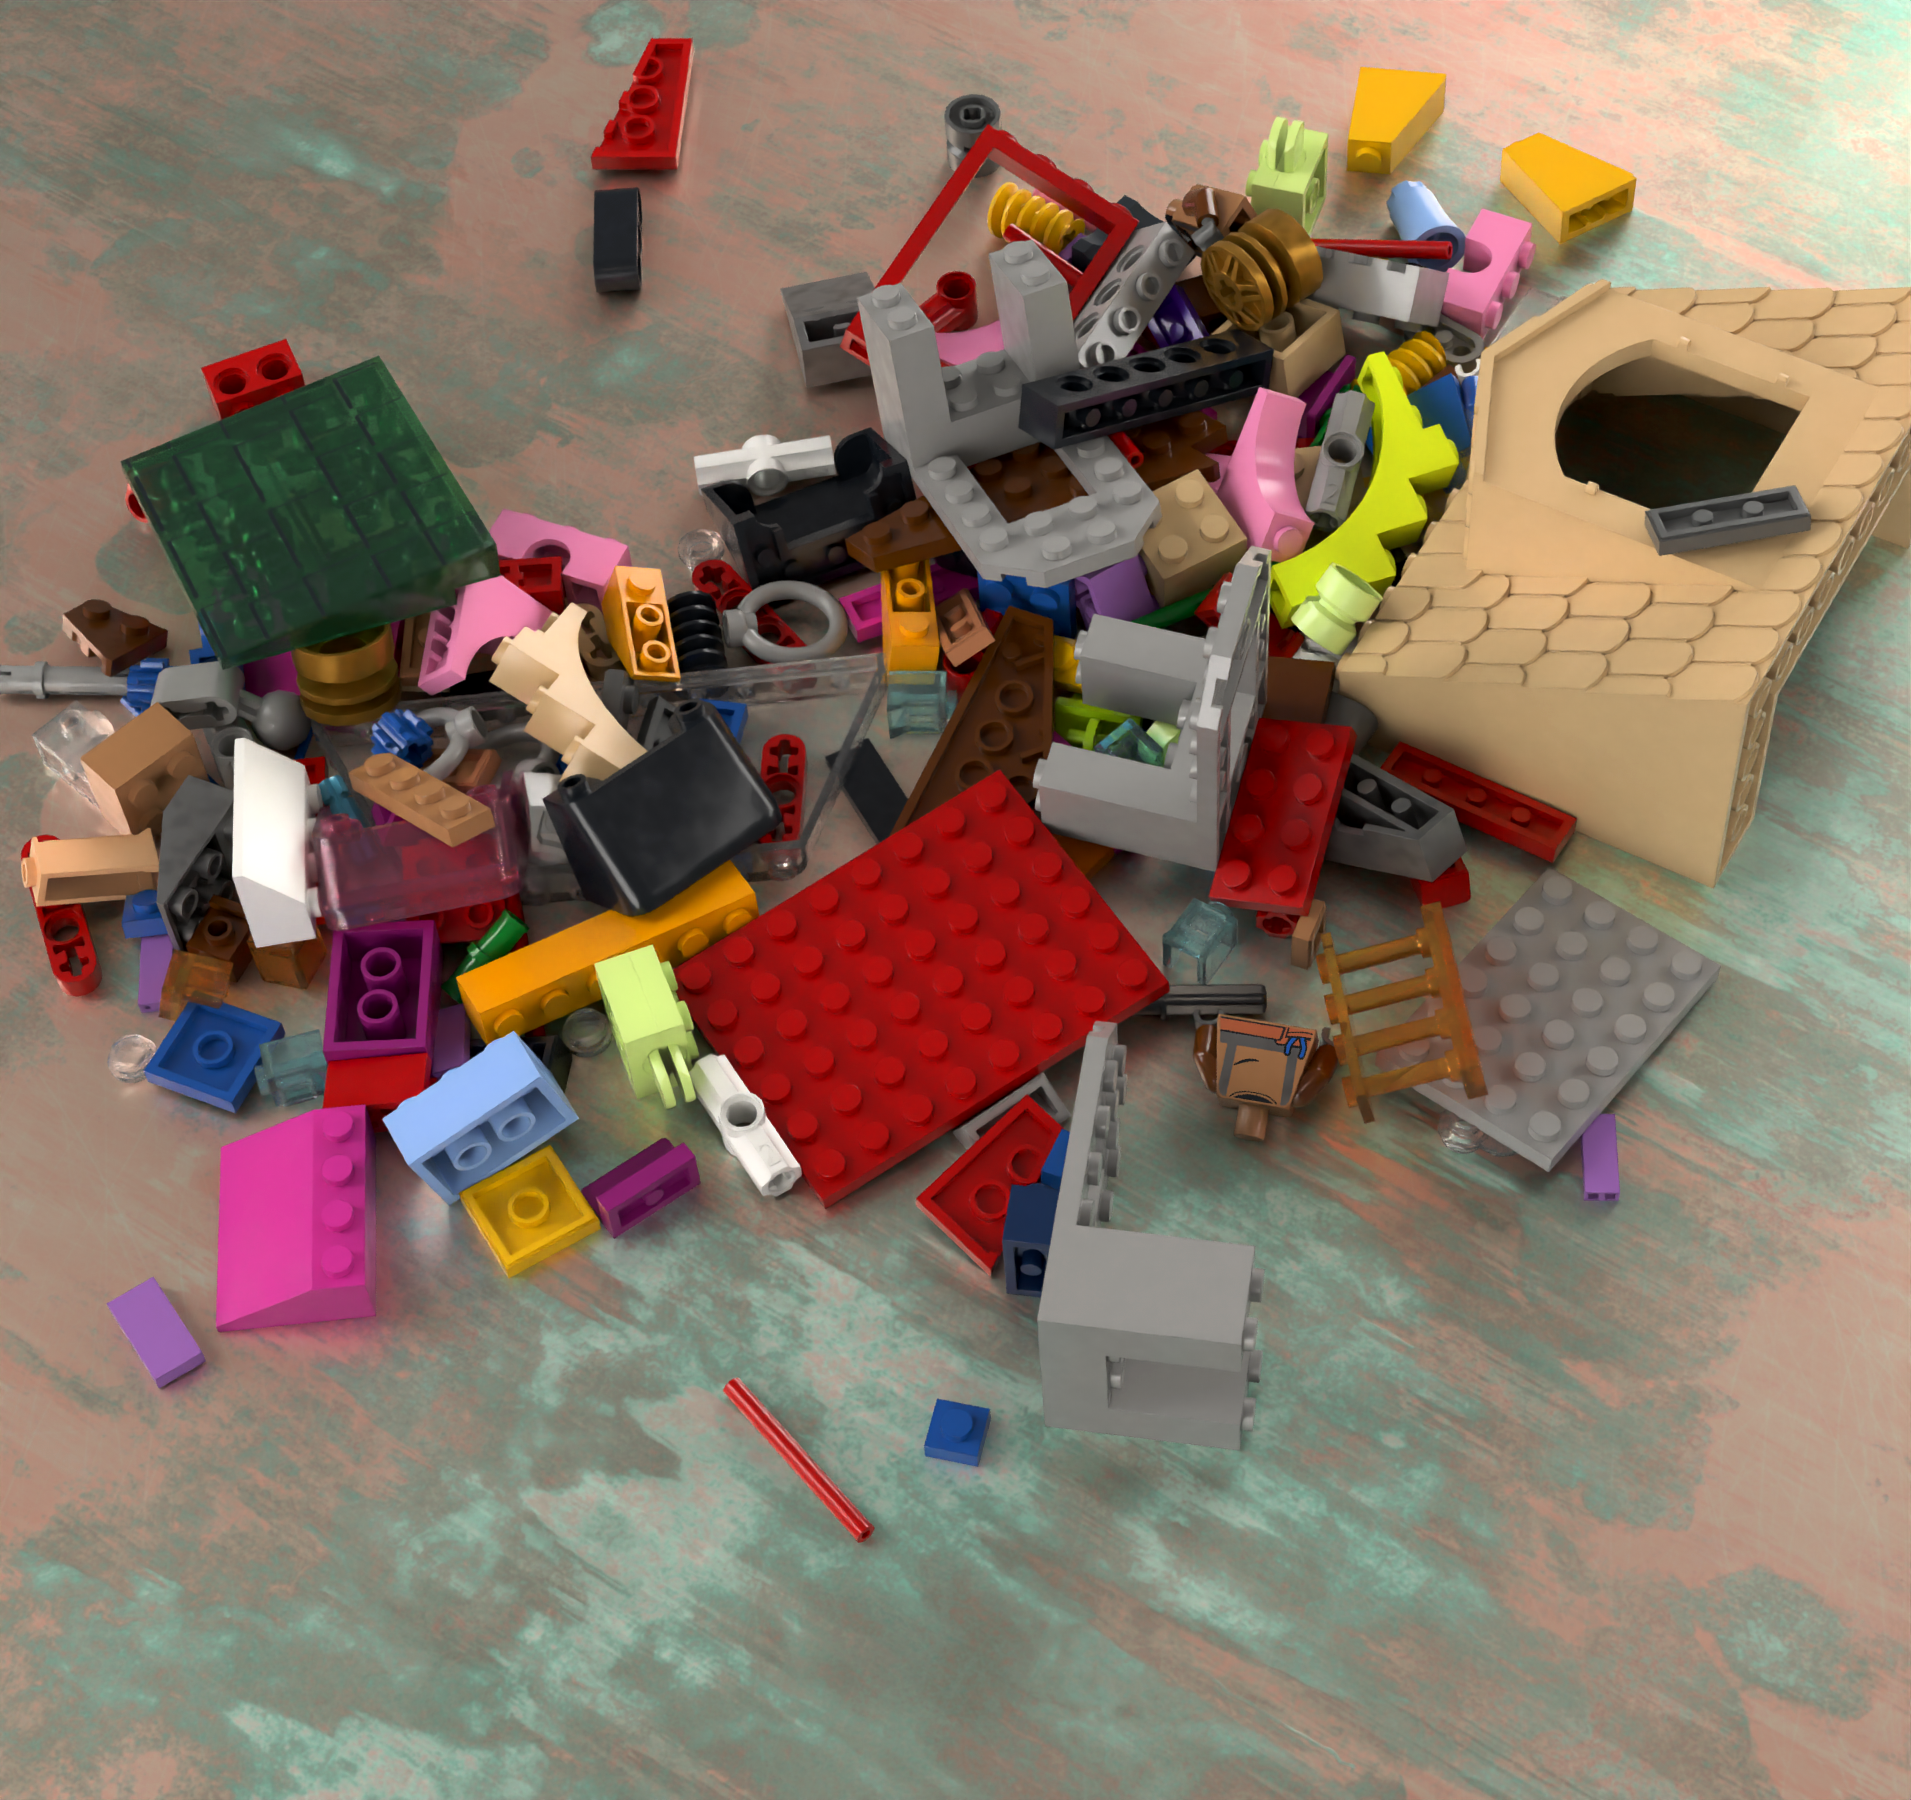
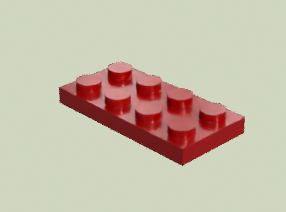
(1283, 816)

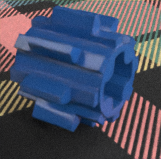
(142, 681)
(403, 736)

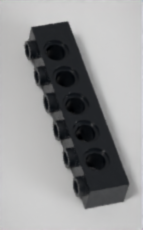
(1144, 388)

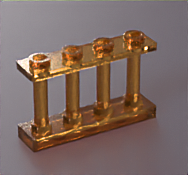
(1449, 1022)

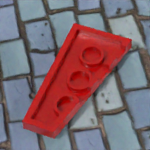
(652, 112)

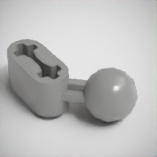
(213, 697)

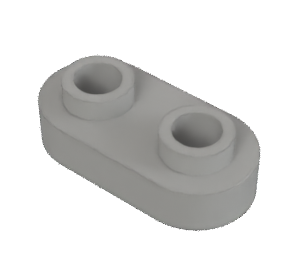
(1459, 343)

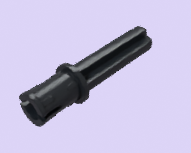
(1231, 998)

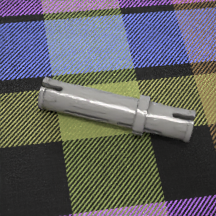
(60, 680)

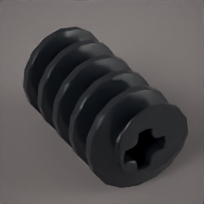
(696, 632)

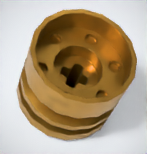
(1262, 269)
(349, 677)

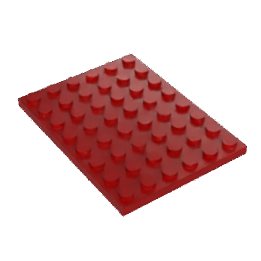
(916, 985)

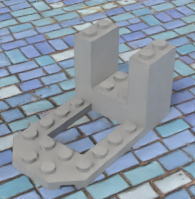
(972, 412)
(1201, 685)
(1137, 1324)

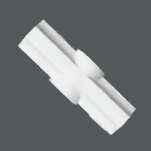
(767, 464)
(755, 1145)

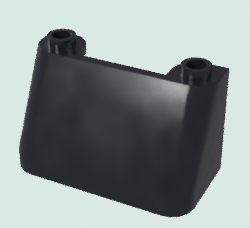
(806, 530)
(663, 815)

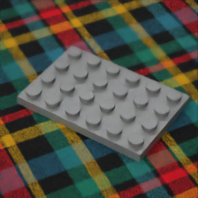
(1562, 1015)

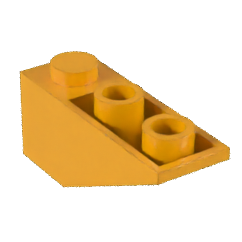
(909, 618)
(640, 624)

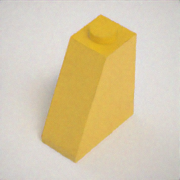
(1391, 116)
(1565, 186)

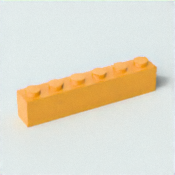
(560, 973)

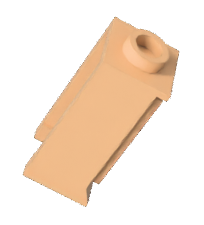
(90, 868)

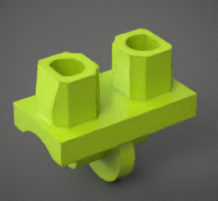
(1086, 724)

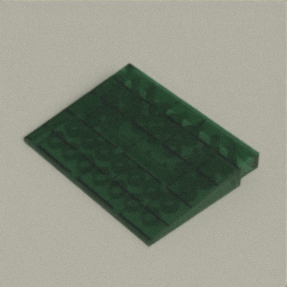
(311, 517)

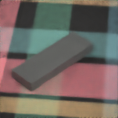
(1727, 520)

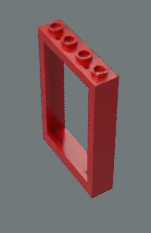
(1041, 174)

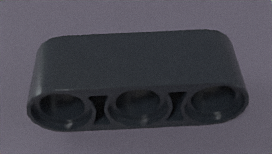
(617, 240)

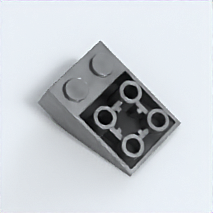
(818, 321)
(194, 856)

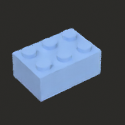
(480, 1117)

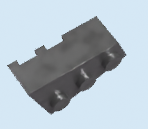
(1392, 826)

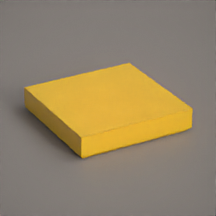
(529, 1211)

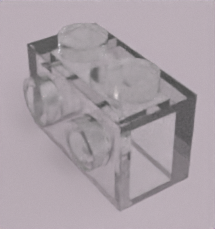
(69, 738)

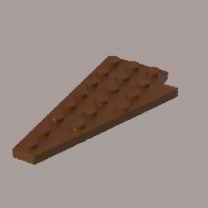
(1037, 481)
(999, 721)

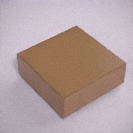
(1307, 935)

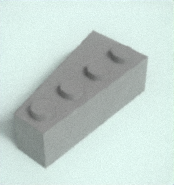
(1381, 289)

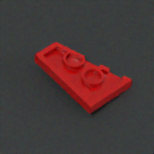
(974, 1192)

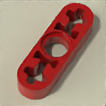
(792, 781)

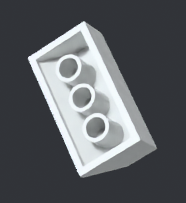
(274, 845)

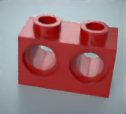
(252, 378)

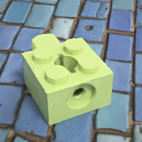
(1291, 173)
(649, 1023)

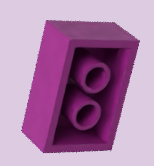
(384, 991)

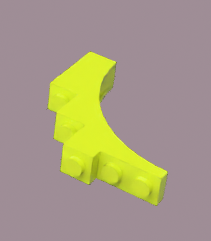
(1392, 513)

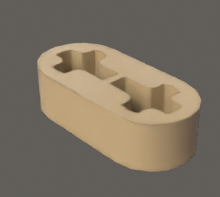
(597, 640)

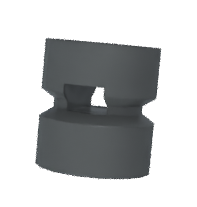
(964, 123)

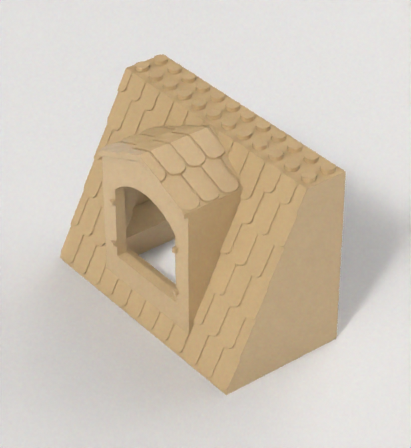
(1551, 632)

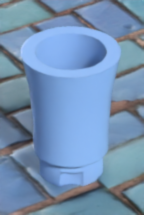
(1421, 218)

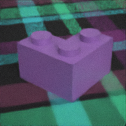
(1115, 592)

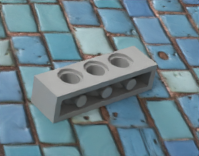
(1130, 294)

